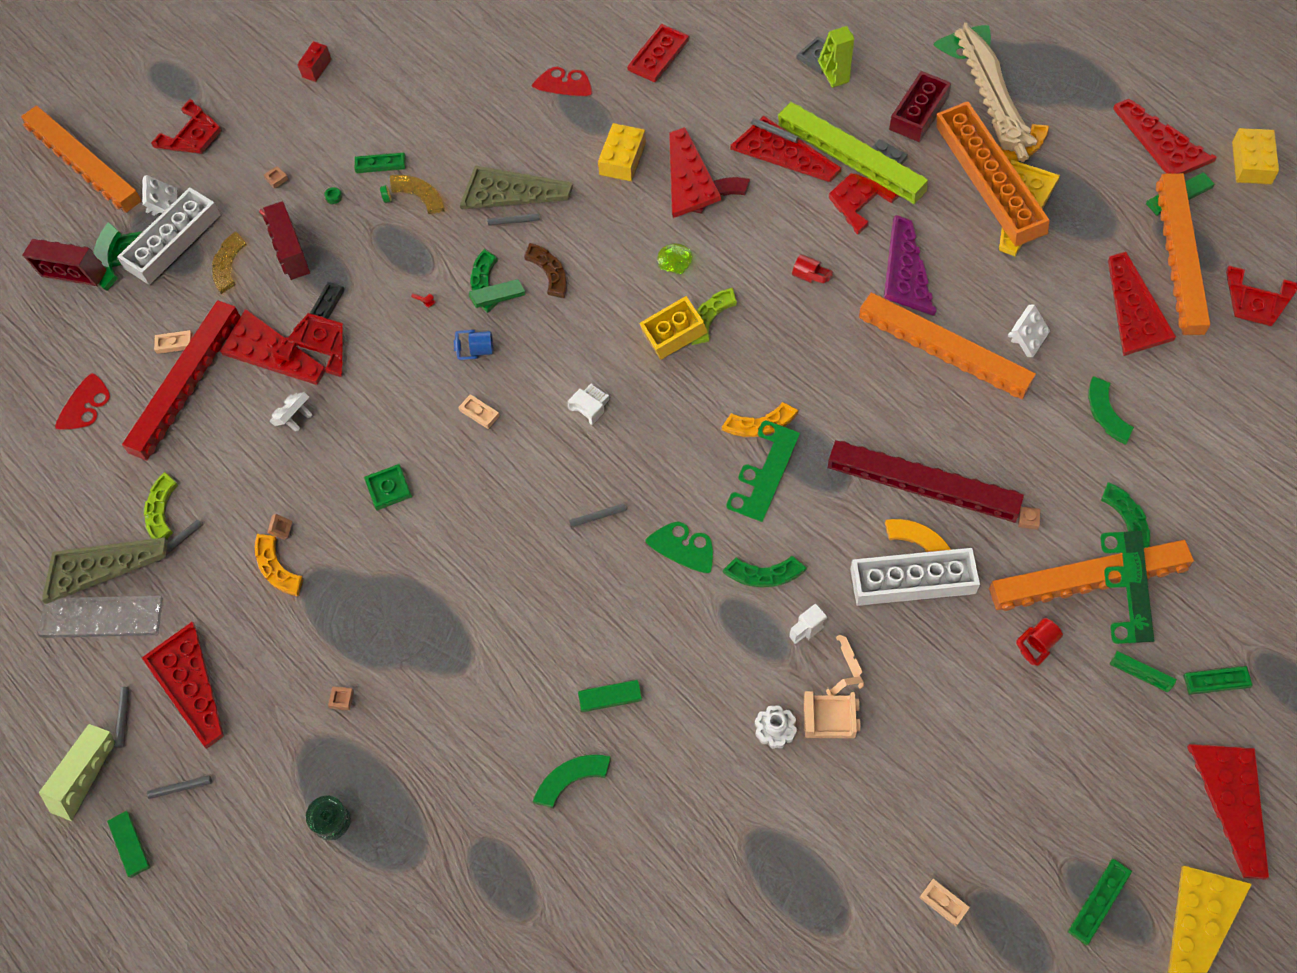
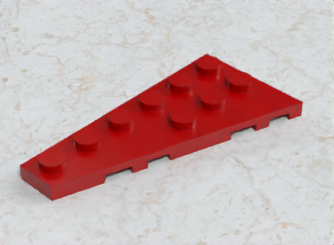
(1164, 143)
(785, 153)
(690, 180)
(254, 344)

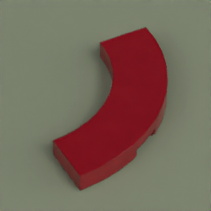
(729, 186)

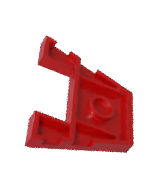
(194, 136)
(854, 194)
(1255, 303)
(316, 335)

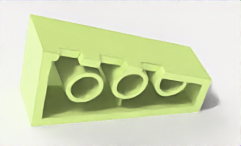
(77, 772)

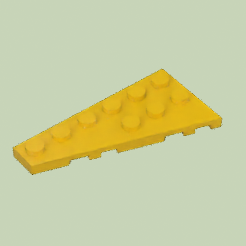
(1041, 185)
(1203, 918)

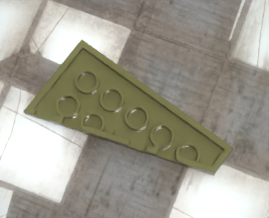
(501, 188)
(85, 567)

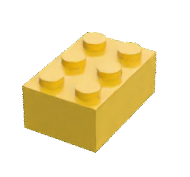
(622, 152)
(1255, 156)
(673, 327)

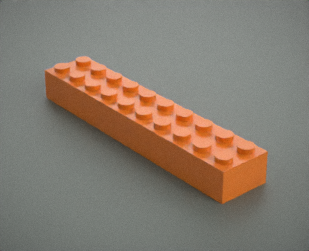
(992, 174)

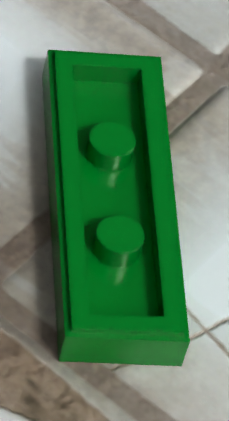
(380, 162)
(496, 293)
(1143, 671)
(1217, 680)
(609, 696)
(128, 844)

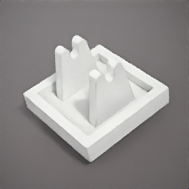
(157, 195)
(1029, 331)
(292, 404)

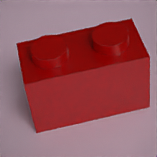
(314, 61)

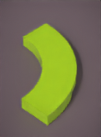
(712, 307)
(155, 507)

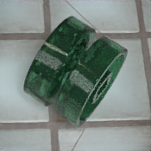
(328, 817)

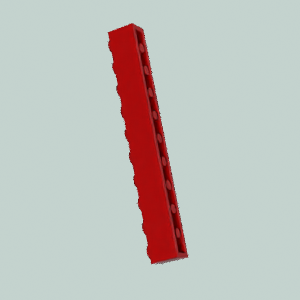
(181, 380)

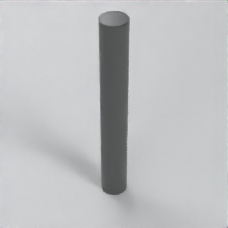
(775, 130)
(513, 219)
(597, 515)
(183, 535)
(121, 720)
(179, 787)

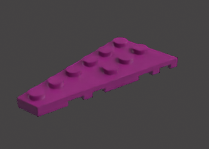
(906, 273)

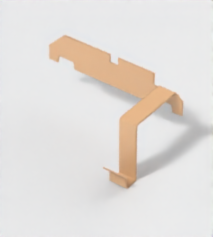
(854, 666)

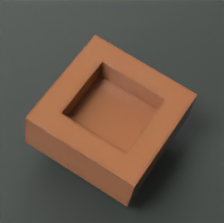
(275, 177)
(1029, 518)
(279, 526)
(341, 698)

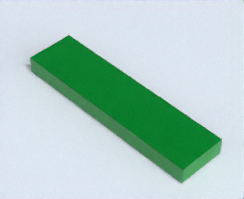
(1194, 187)
(1099, 901)

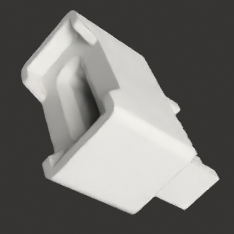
(589, 403)
(808, 624)

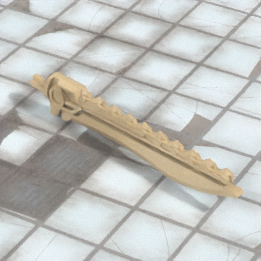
(1007, 121)

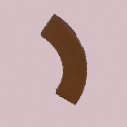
(551, 266)

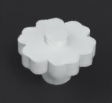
(775, 727)

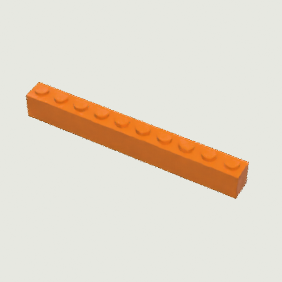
(81, 159)
(1183, 255)
(947, 345)
(1084, 576)

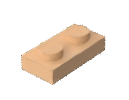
(172, 341)
(479, 411)
(944, 902)

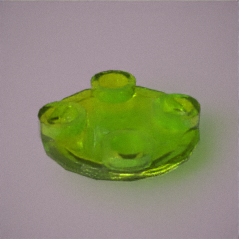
(674, 258)

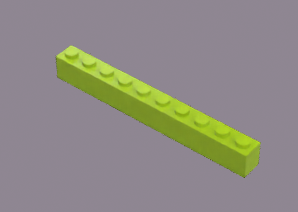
(853, 152)

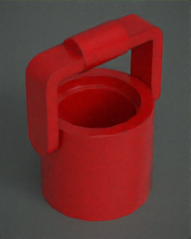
(808, 269)
(1041, 638)

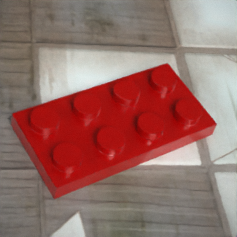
(658, 53)

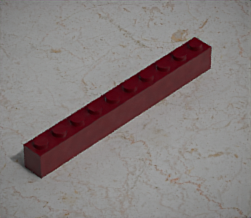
(925, 481)

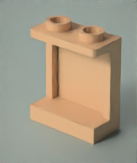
(830, 716)

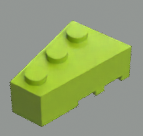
(837, 56)

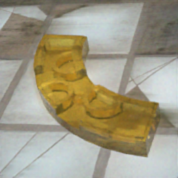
(420, 188)
(223, 260)

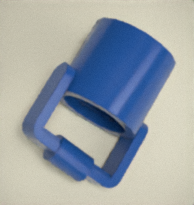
(479, 344)

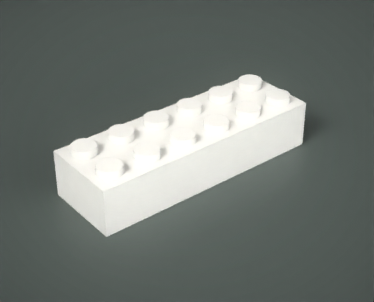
(169, 236)
(914, 576)

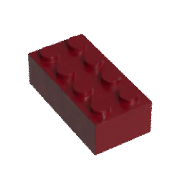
(920, 106)
(285, 241)
(64, 262)

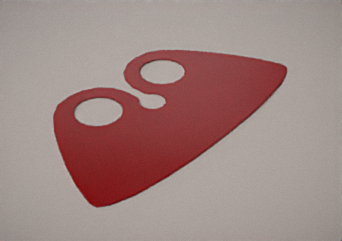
(551, 84)
(74, 408)

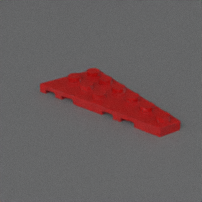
(1137, 313)
(184, 677)
(1235, 795)

